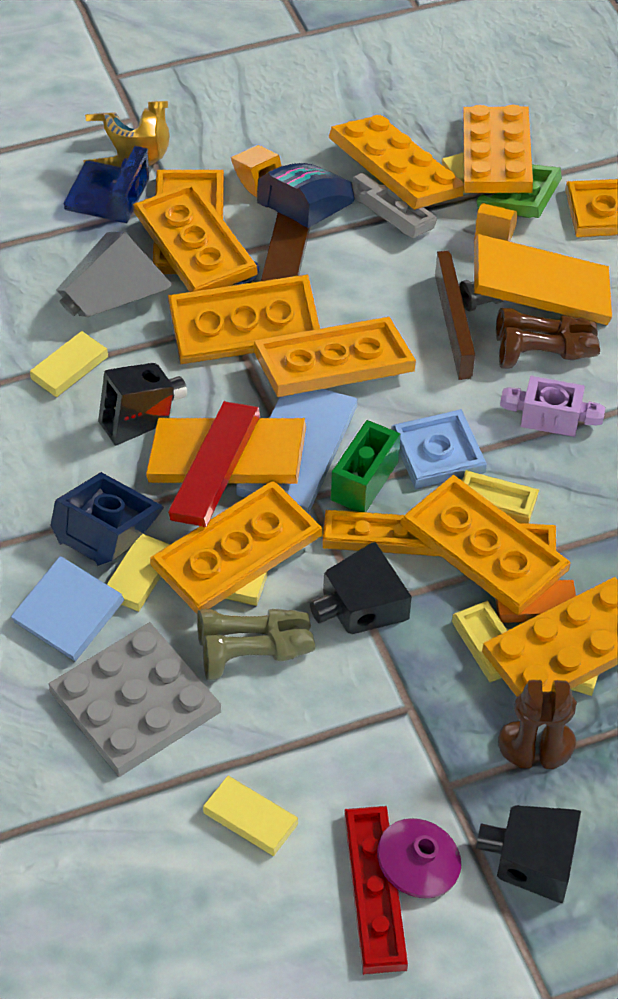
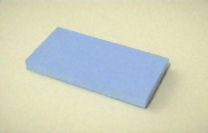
(326, 420)

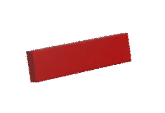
(214, 464)
(374, 896)

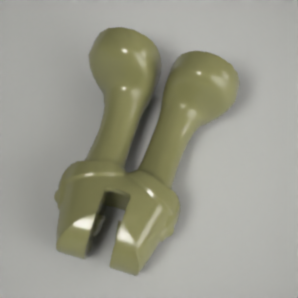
(284, 638)

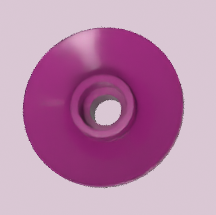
(412, 870)

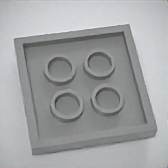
(134, 698)

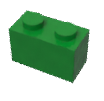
(365, 466)

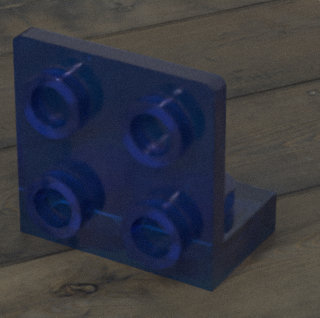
(108, 189)

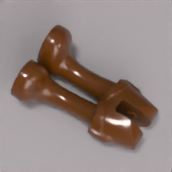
(568, 336)
(535, 709)

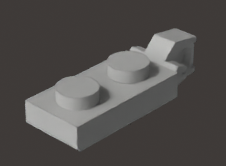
(391, 207)

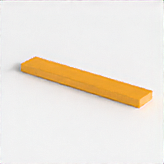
(358, 529)

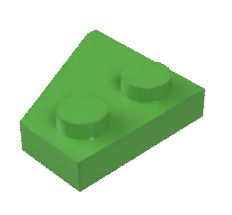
(528, 204)

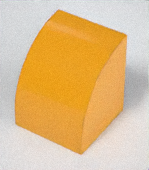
(254, 164)
(495, 222)

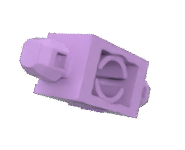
(552, 406)

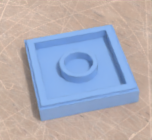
(438, 448)
(67, 608)

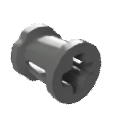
(471, 299)

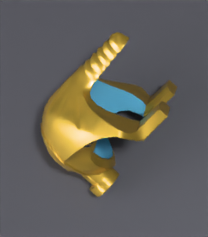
(150, 134)

